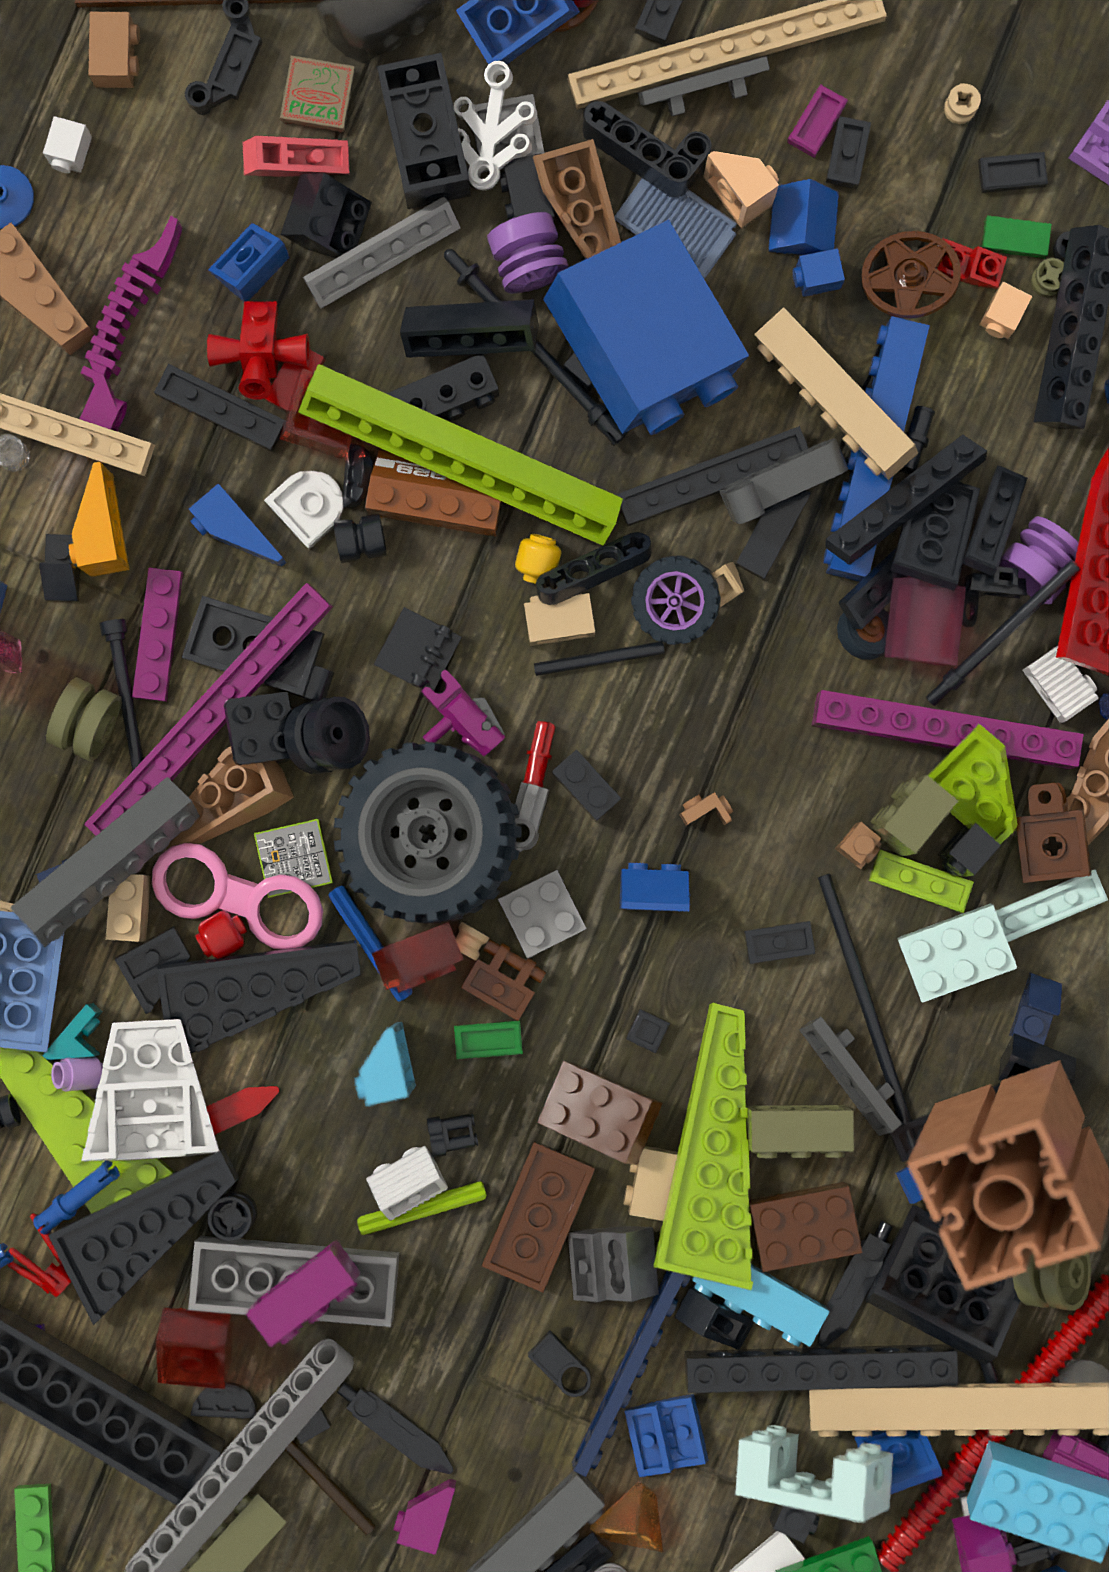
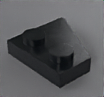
(141, 964)

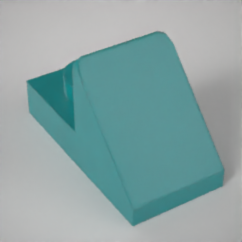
(70, 1041)

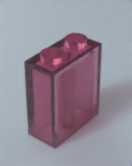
(924, 622)

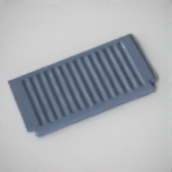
(698, 224)

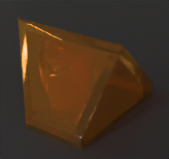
(632, 1520)

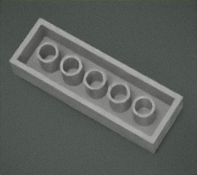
(238, 1272)

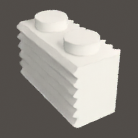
(1061, 685)
(406, 1182)

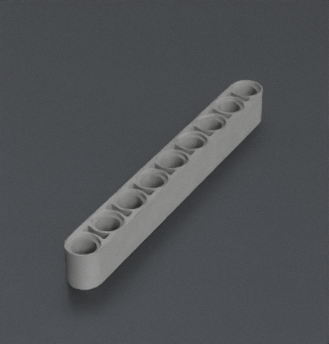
(249, 1450)

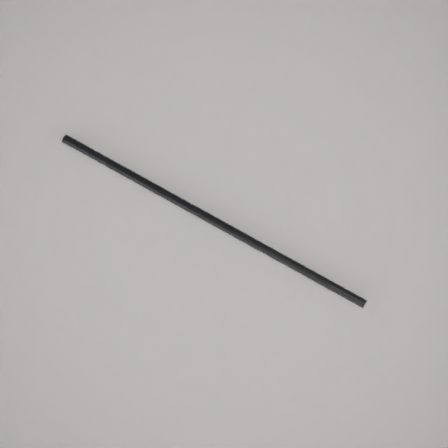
(875, 1030)

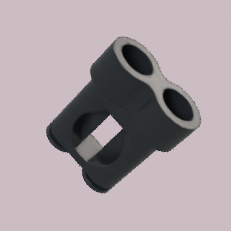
(439, 1136)

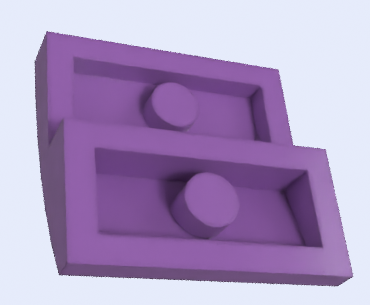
(1093, 148)

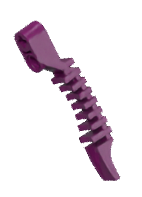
(102, 405)

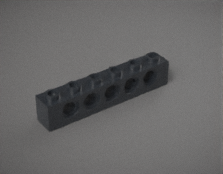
(1076, 331)

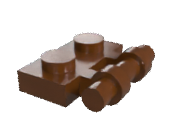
(499, 989)

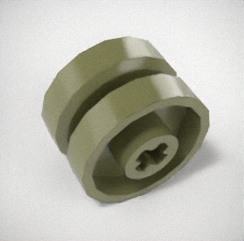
(83, 719)
(1056, 1285)

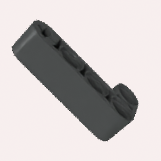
(752, 494)

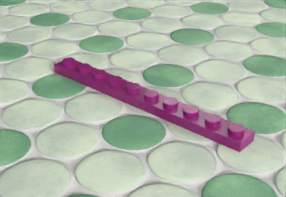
(208, 713)

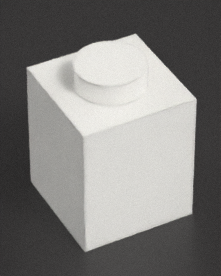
(67, 145)

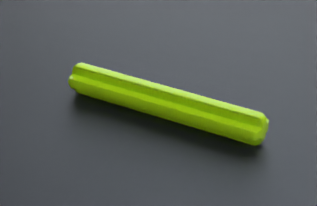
(440, 1203)

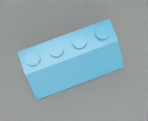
(387, 1070)

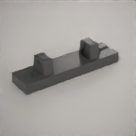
(732, 74)
(849, 1075)

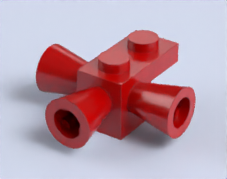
(258, 349)

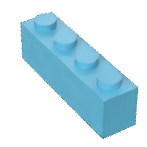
(772, 1305)

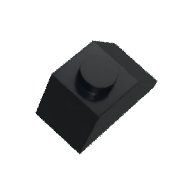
(713, 1319)

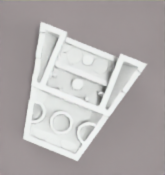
(148, 1097)

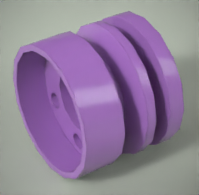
(527, 252)
(1044, 553)

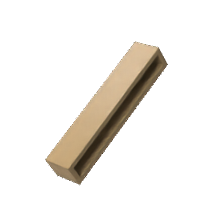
(836, 394)

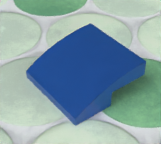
(666, 1435)

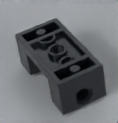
(428, 161)

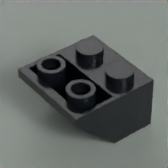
(325, 215)

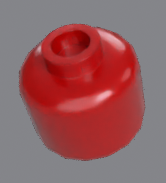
(221, 934)

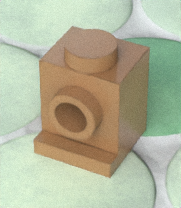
(859, 845)

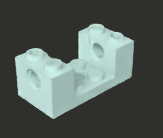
(769, 1474)

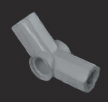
(531, 805)

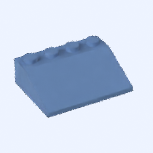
(26, 985)

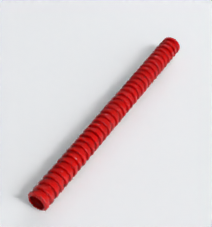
(968, 1460)

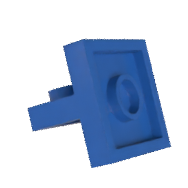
(912, 1457)

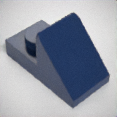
(1036, 1008)

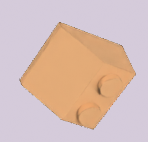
(741, 184)

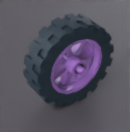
(643, 603)

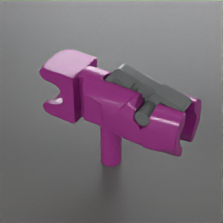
(467, 716)

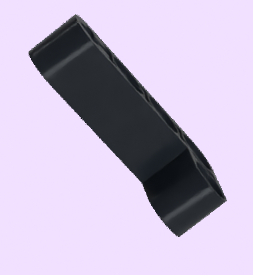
(608, 125)

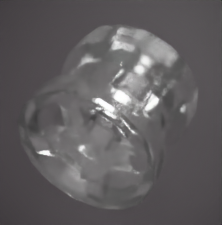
(16, 457)

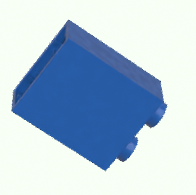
(647, 329)

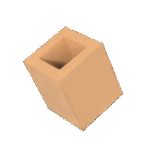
(1005, 311)

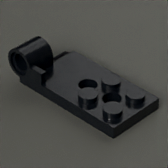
(294, 675)

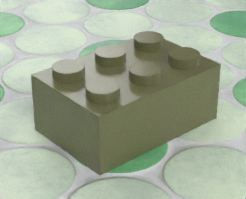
(913, 815)
(800, 1130)

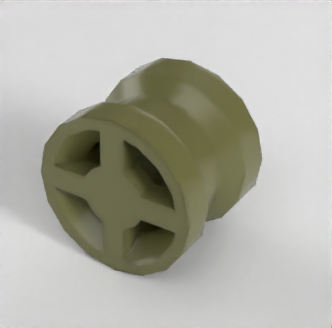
(1053, 271)

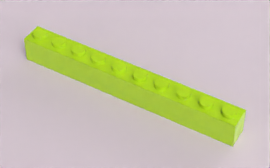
(460, 455)

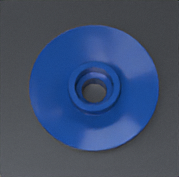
(17, 196)

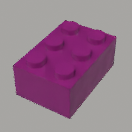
(304, 1294)

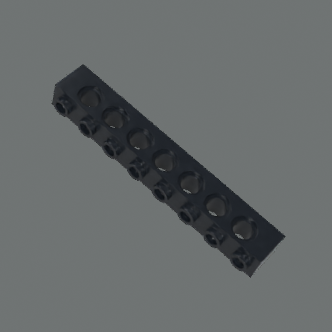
(821, 1368)

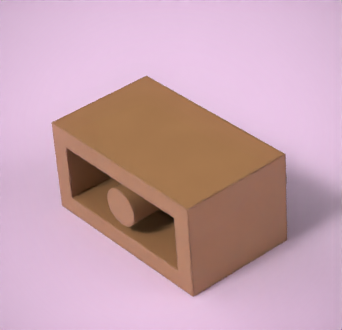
(112, 49)

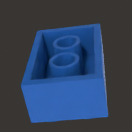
(512, 26)

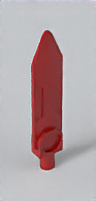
(240, 1107)

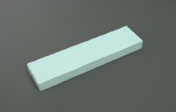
(1051, 905)

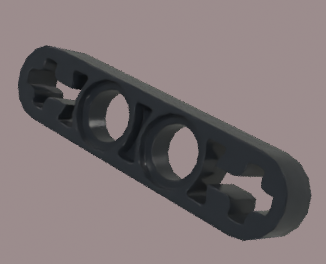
(628, 551)

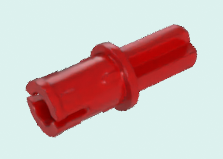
(539, 753)

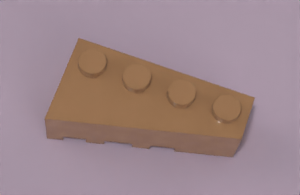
(36, 295)

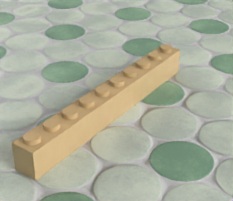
(963, 1409)

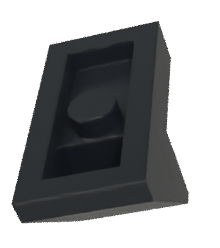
(58, 573)

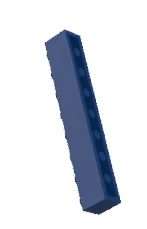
(892, 391)

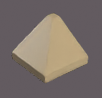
(728, 582)

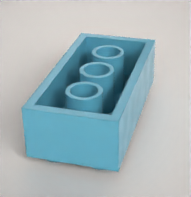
(1041, 1501)

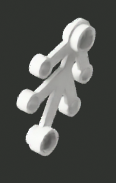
(492, 132)

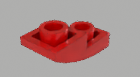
(977, 265)

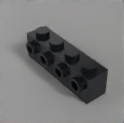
(469, 328)
(452, 389)

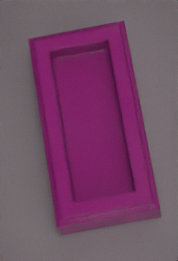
(817, 121)

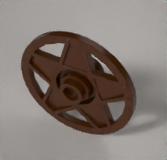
(911, 274)

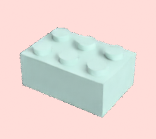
(957, 952)

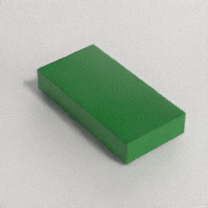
(1016, 237)
(488, 1039)

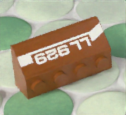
(422, 496)

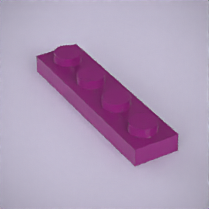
(157, 634)

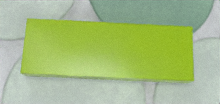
(921, 881)

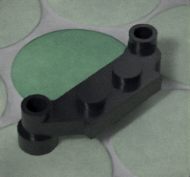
(231, 64)

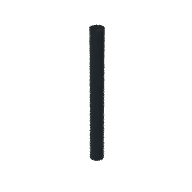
(599, 658)

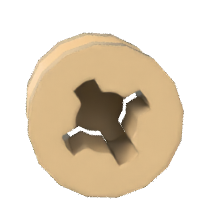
(957, 110)
(470, 940)

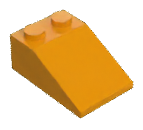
(98, 530)

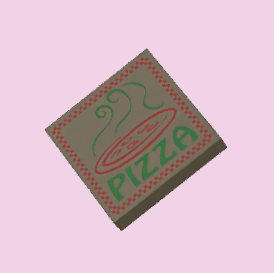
(317, 94)

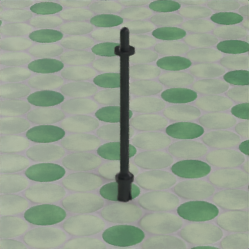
(597, 413)

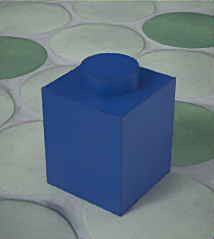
(819, 272)

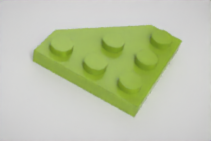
(980, 781)

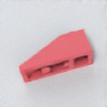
(294, 156)

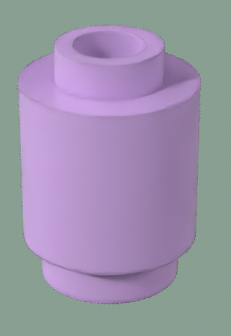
(77, 1073)

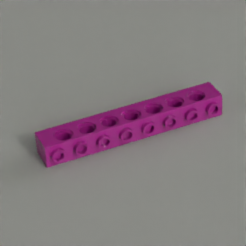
(943, 728)

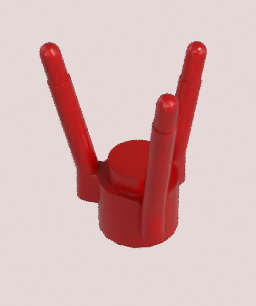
(51, 1280)

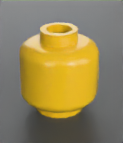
(537, 556)

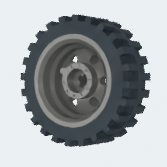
(382, 802)

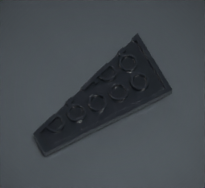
(239, 991)
(126, 1238)

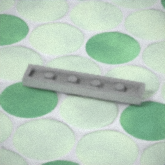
(382, 252)

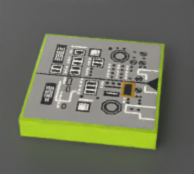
(295, 852)

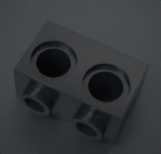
(968, 851)

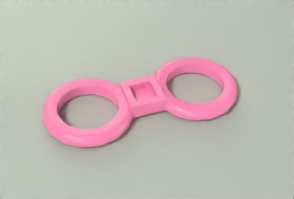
(237, 896)

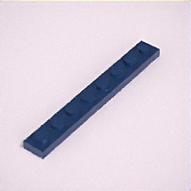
(631, 1366)

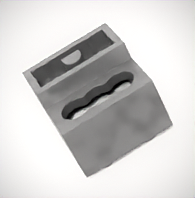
(613, 1264)

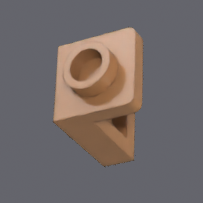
(697, 807)

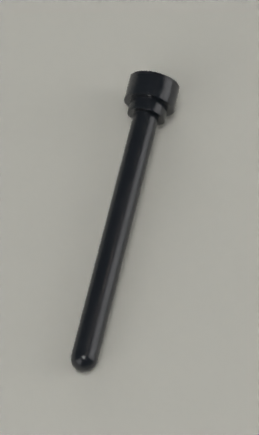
(114, 633)

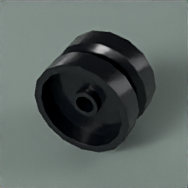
(327, 735)

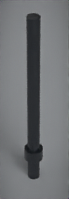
(956, 677)

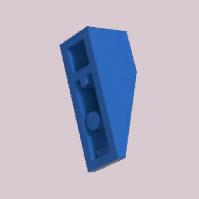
(230, 525)

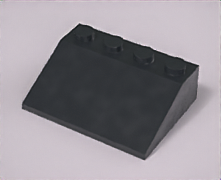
(927, 1292)

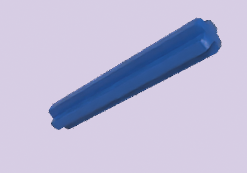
(361, 930)

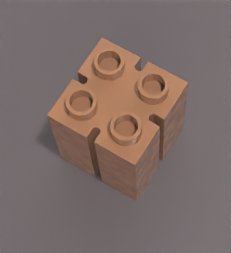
(1013, 1176)

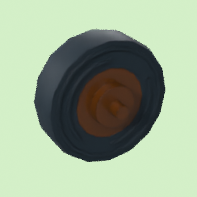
(866, 642)

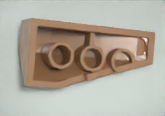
(579, 195)
(1092, 785)
(234, 797)

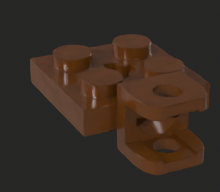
(1049, 821)

